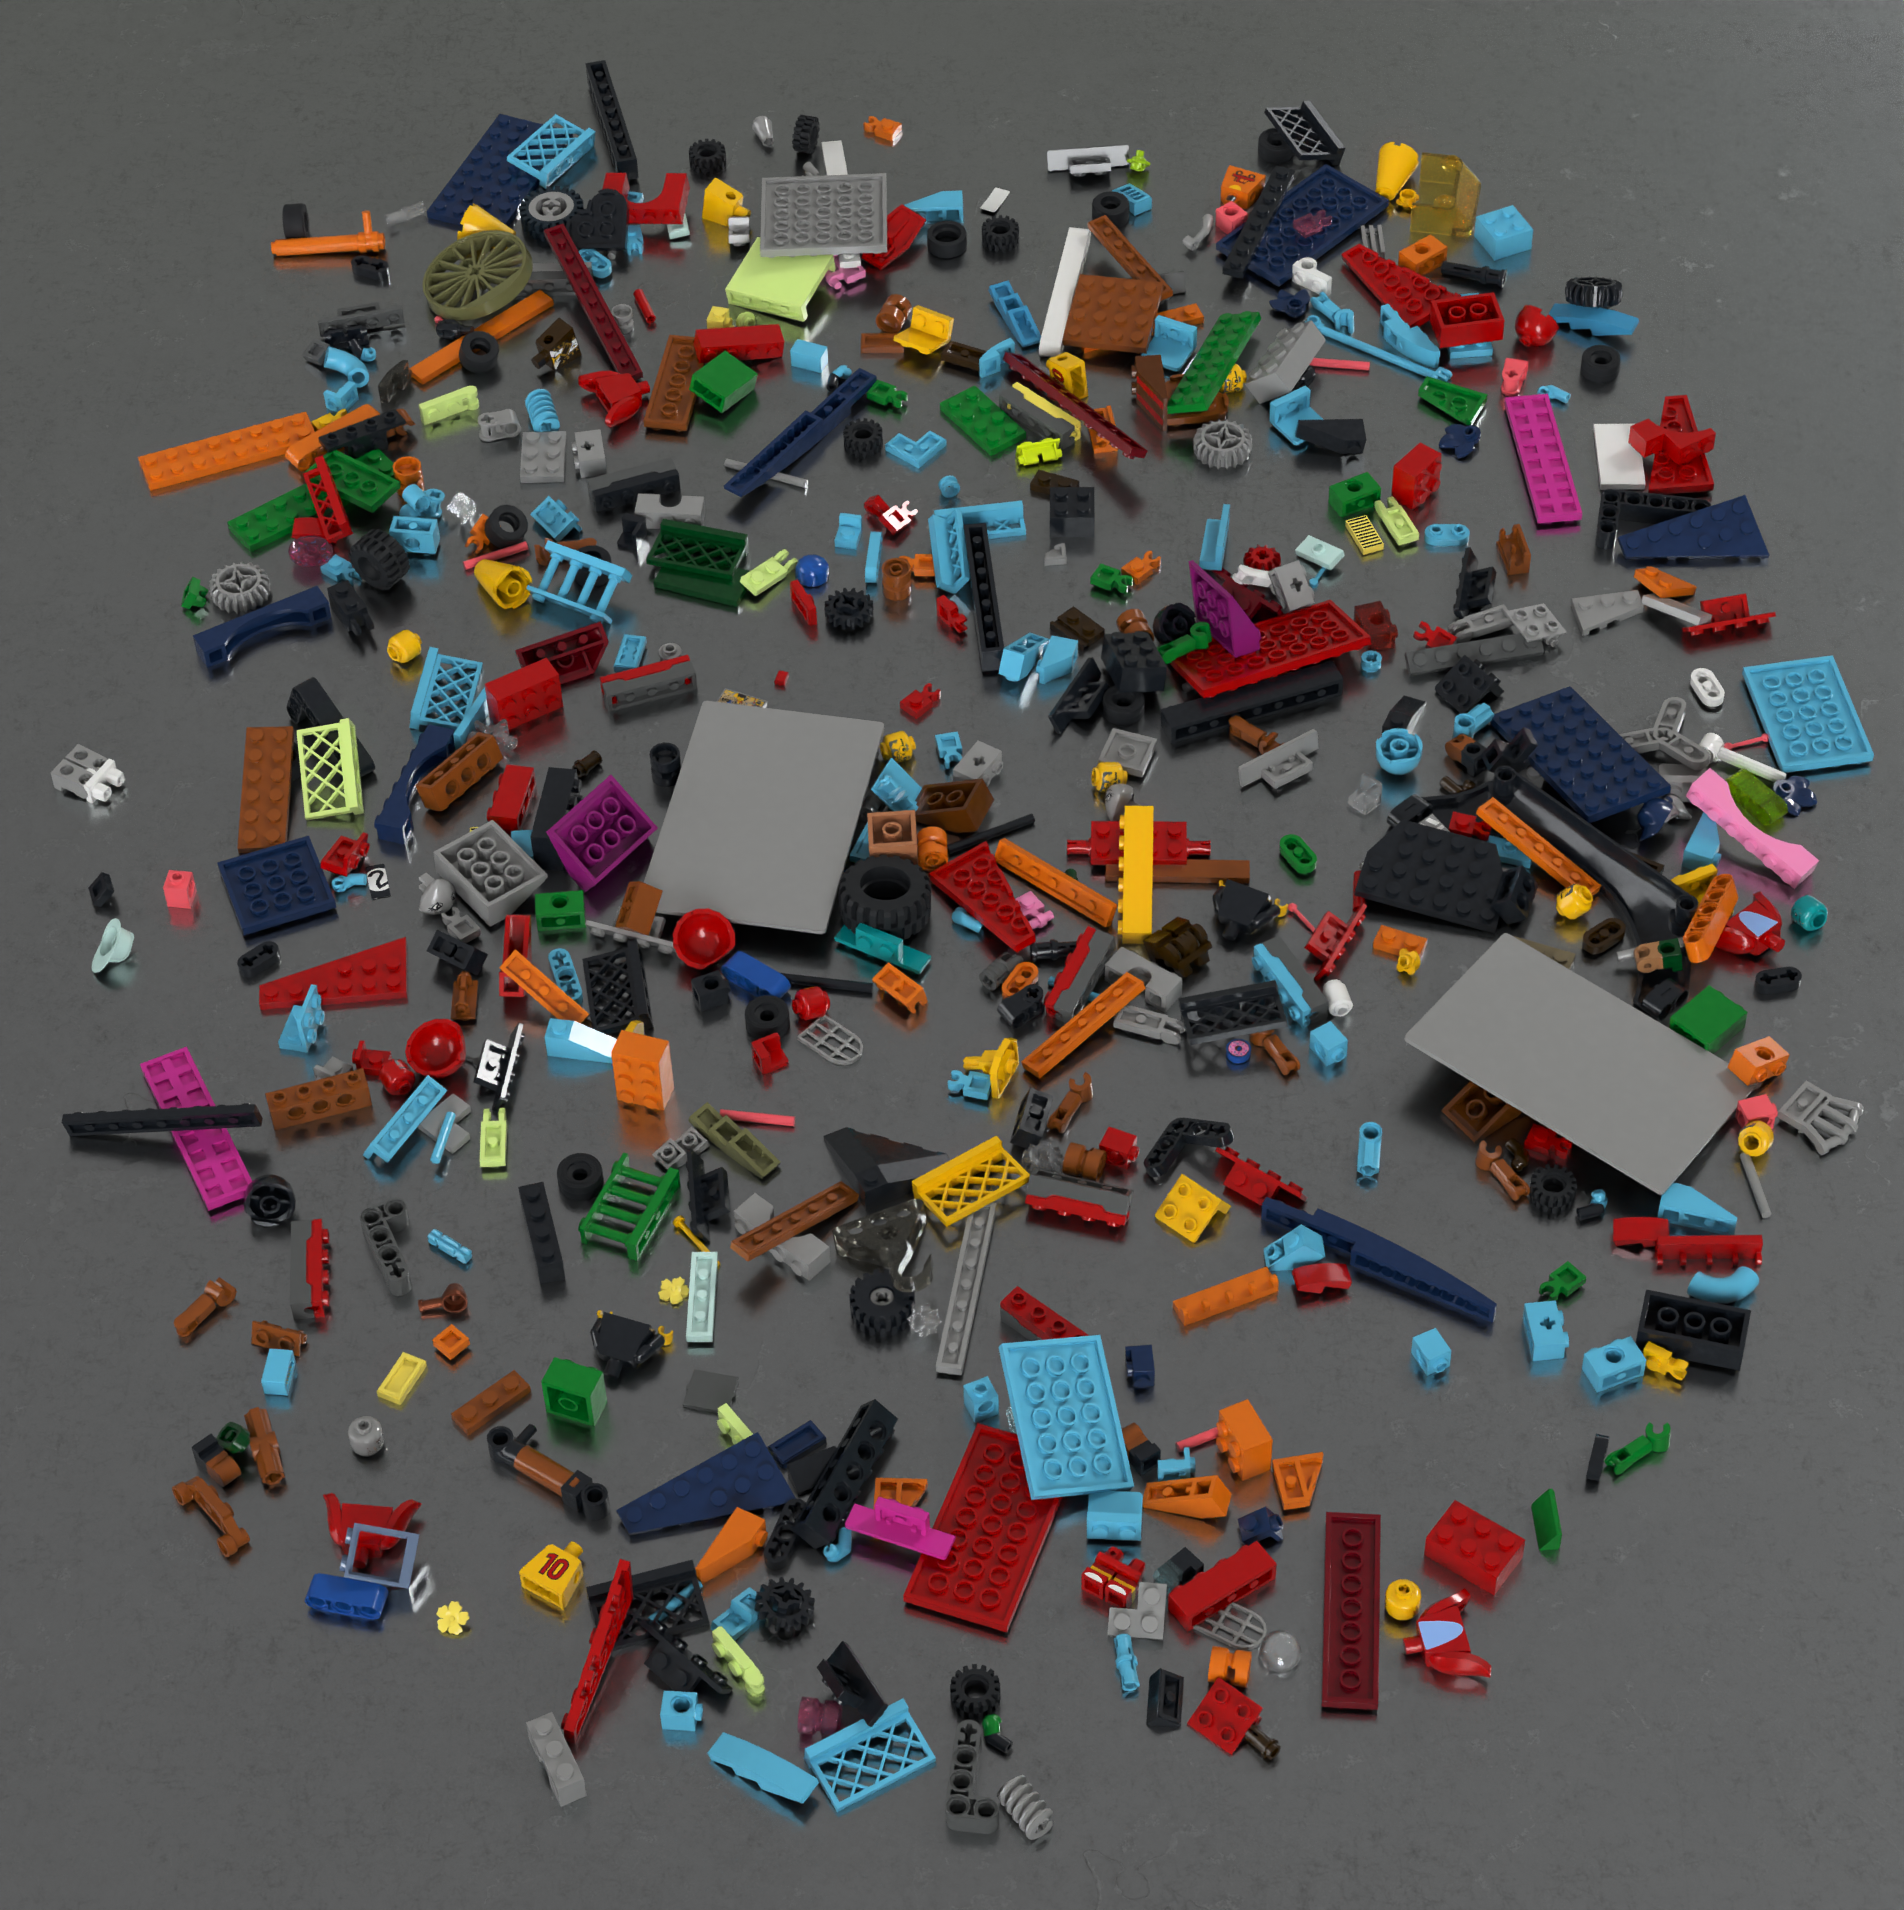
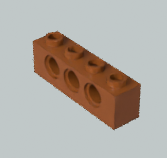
(459, 771)
(318, 1099)

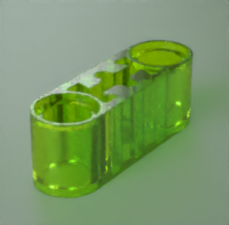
(1756, 797)

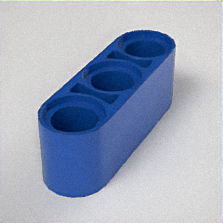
(755, 976)
(346, 1596)

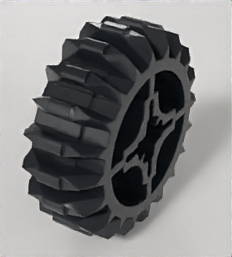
(1593, 292)

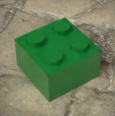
(574, 1391)

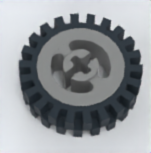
(545, 209)

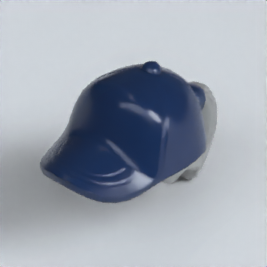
(1659, 811)

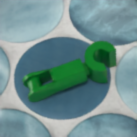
(1199, 639)
(1639, 1448)

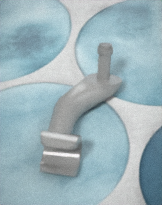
(1207, 223)

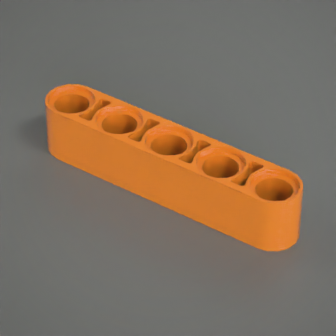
(305, 450)
(1710, 918)

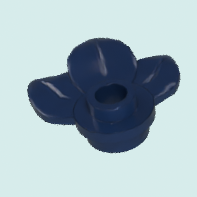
(1291, 304)
(1461, 438)
(1795, 793)

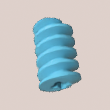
(542, 411)

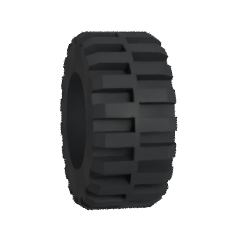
(885, 878)

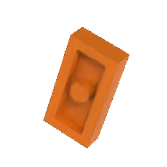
(1393, 940)

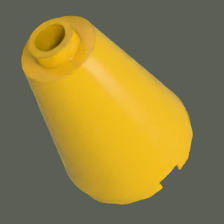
(1394, 168)
(479, 220)
(503, 582)

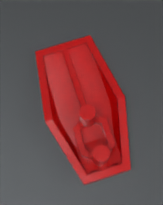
(902, 230)

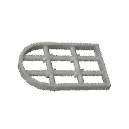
(830, 1032)
(1236, 1635)

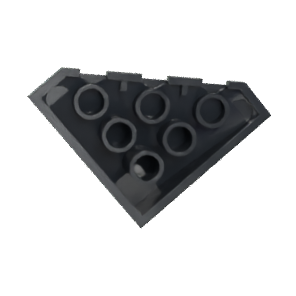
(878, 1166)

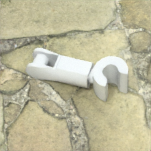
(1253, 576)

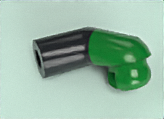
(992, 1734)

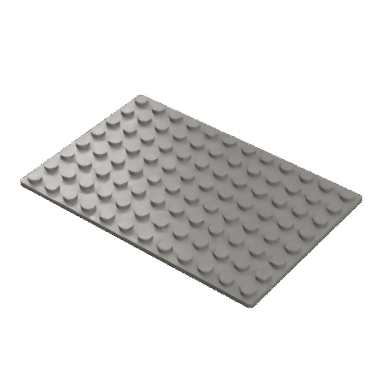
(764, 815)
(1581, 1062)

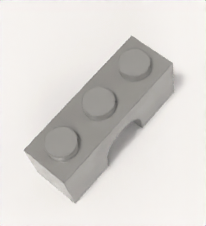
(689, 510)
(1161, 985)
(557, 1758)

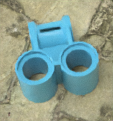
(421, 503)

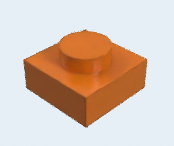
(451, 1342)

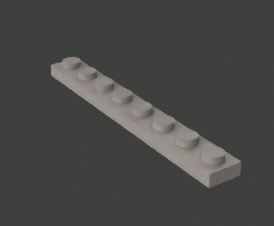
(965, 1290)

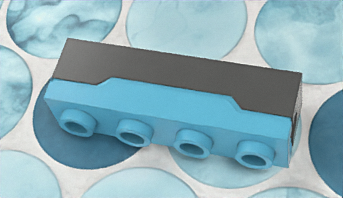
(1294, 985)

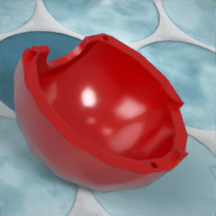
(703, 938)
(436, 1048)

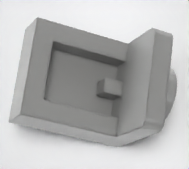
(739, 230)

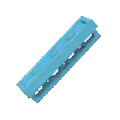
(997, 515)
(1215, 541)
(946, 554)
(406, 1120)

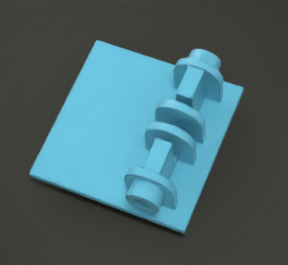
(896, 788)

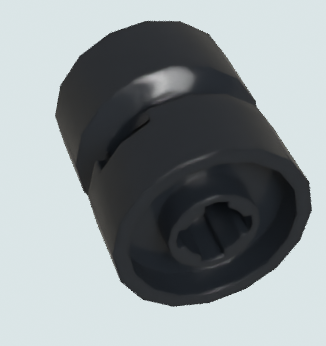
(665, 764)

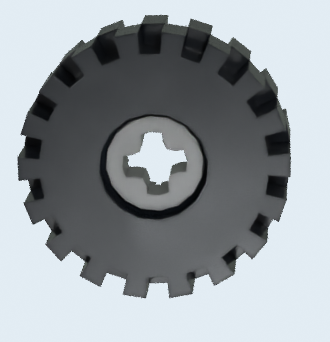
(880, 1316)

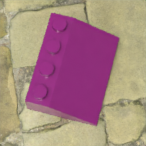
(1226, 618)
(599, 833)

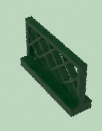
(698, 538)

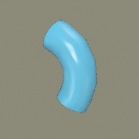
(347, 365)
(1725, 1289)

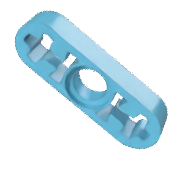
(873, 557)
(566, 969)

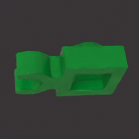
(883, 393)
(1109, 577)
(1564, 1280)

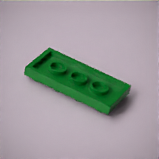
(982, 420)
(358, 481)

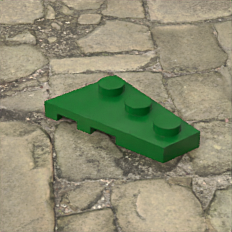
(1453, 399)

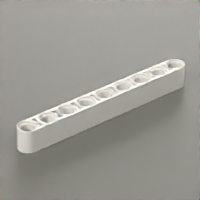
(1067, 278)

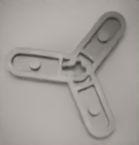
(1675, 745)

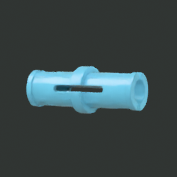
(1126, 1662)

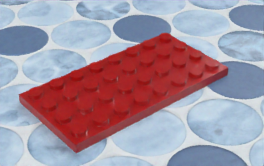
(1285, 645)
(995, 1536)

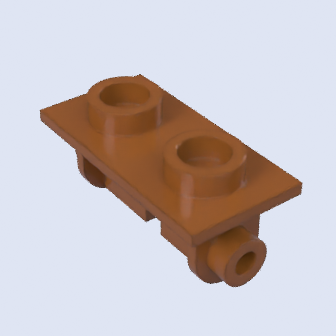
(464, 997)
(276, 1337)

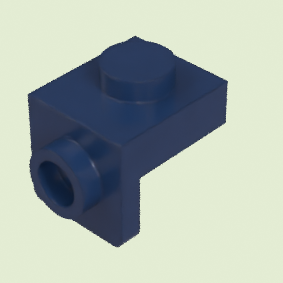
(1260, 1525)

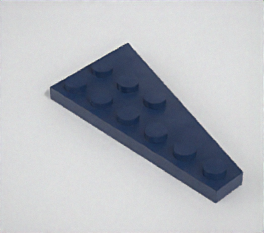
(1705, 534)
(733, 1478)

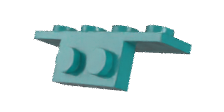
(883, 947)

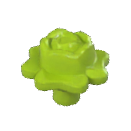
(1138, 162)

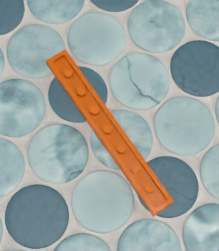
(497, 327)

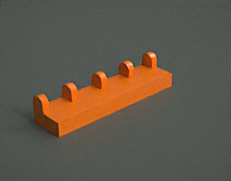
(542, 989)
(1226, 1296)

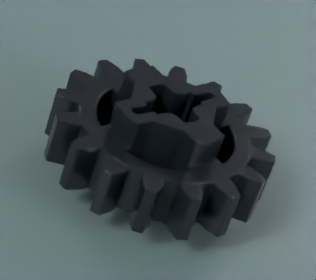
(848, 608)
(784, 1604)

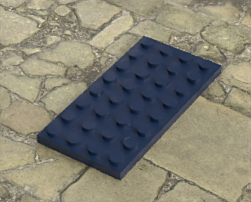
(489, 178)
(1326, 190)
(1582, 755)

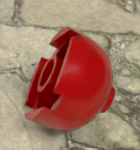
(1534, 327)

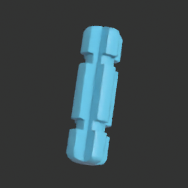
(449, 1246)

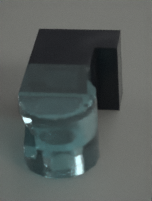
(1178, 1570)

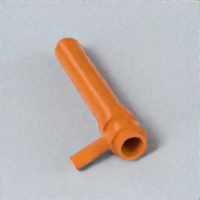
(360, 242)

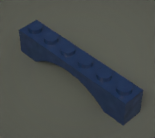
(299, 609)
(432, 749)

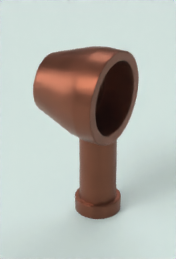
(453, 1300)

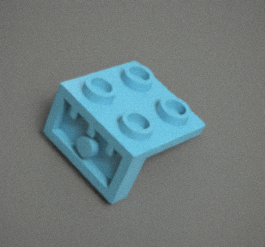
(303, 1023)

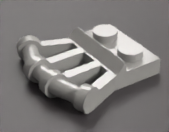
(1807, 1106)

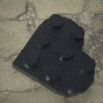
(602, 223)

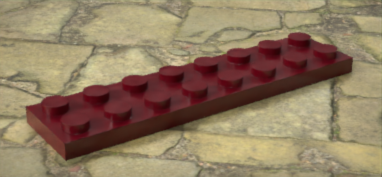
(1351, 1611)

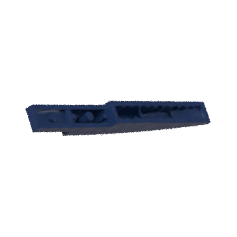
(801, 434)
(1382, 1257)

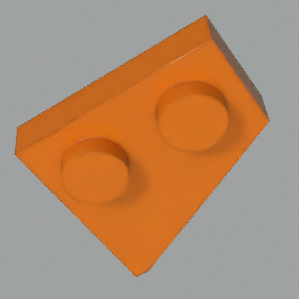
(1663, 584)
(1297, 1478)
(904, 1490)

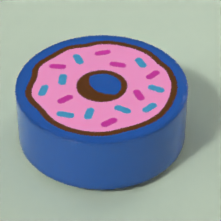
(1238, 1051)

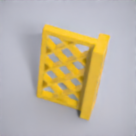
(960, 1170)

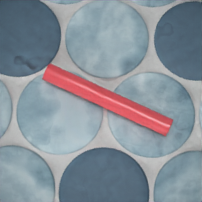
(1343, 364)
(517, 548)
(759, 1117)
(1197, 1439)

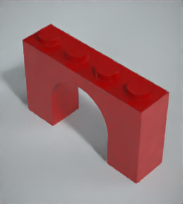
(665, 209)

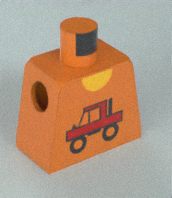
(1242, 187)

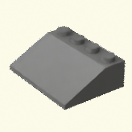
(489, 871)

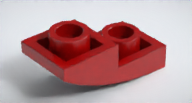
(310, 526)
(1639, 1230)
(1317, 1276)

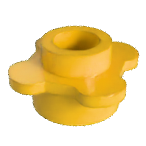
(1406, 198)
(1408, 961)

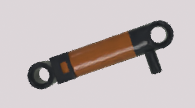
(574, 1488)

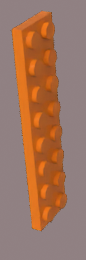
(224, 451)

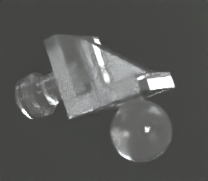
(464, 509)
(499, 731)

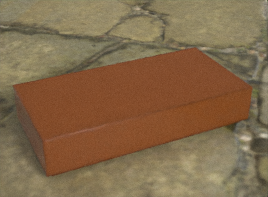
(880, 343)

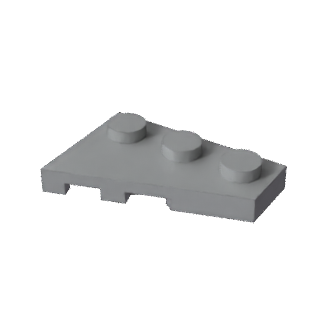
(1599, 610)

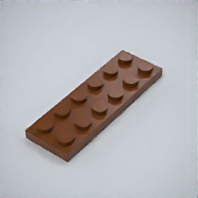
(671, 399)
(265, 788)

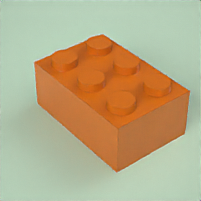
(642, 1070)

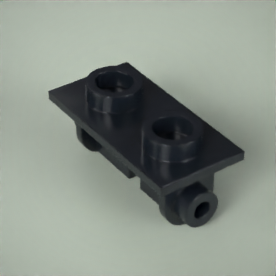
(339, 340)

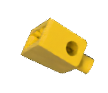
(722, 202)

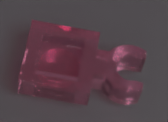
(1310, 225)

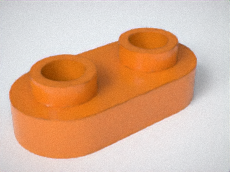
(1016, 980)

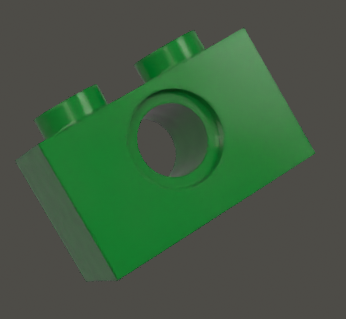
(1354, 495)
(560, 910)

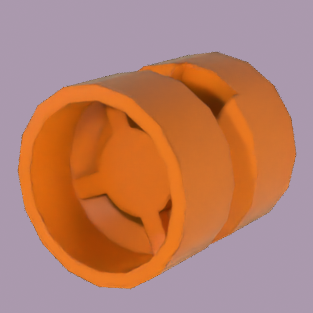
(408, 472)
(932, 848)
(1239, 1665)

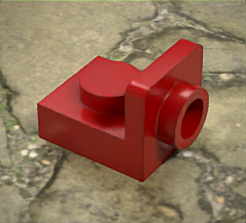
(369, 1059)

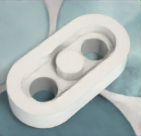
(1707, 687)

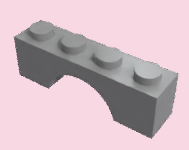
(803, 1254)

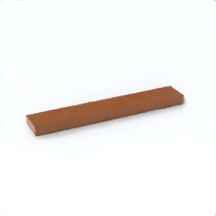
(1125, 253)
(1194, 872)
(794, 1221)

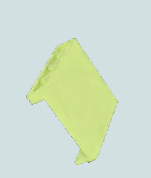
(778, 283)

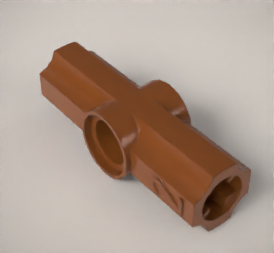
(264, 1446)

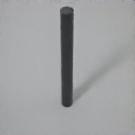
(991, 833)
(829, 983)

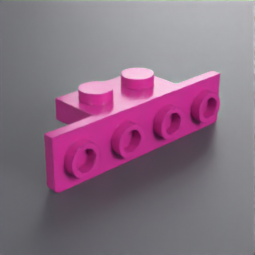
(900, 1526)

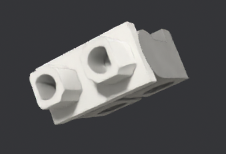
(87, 776)

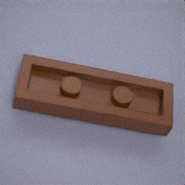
(491, 1402)

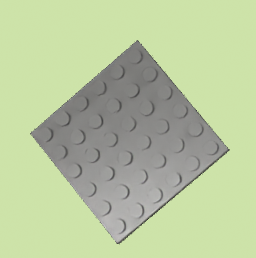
(823, 215)

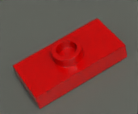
(803, 602)

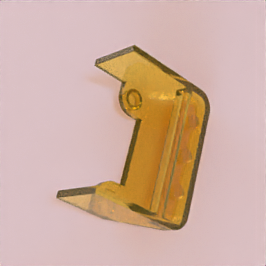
(1449, 214)

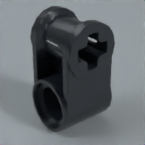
(1020, 1007)

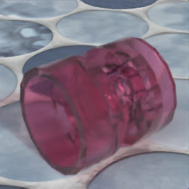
(819, 1716)

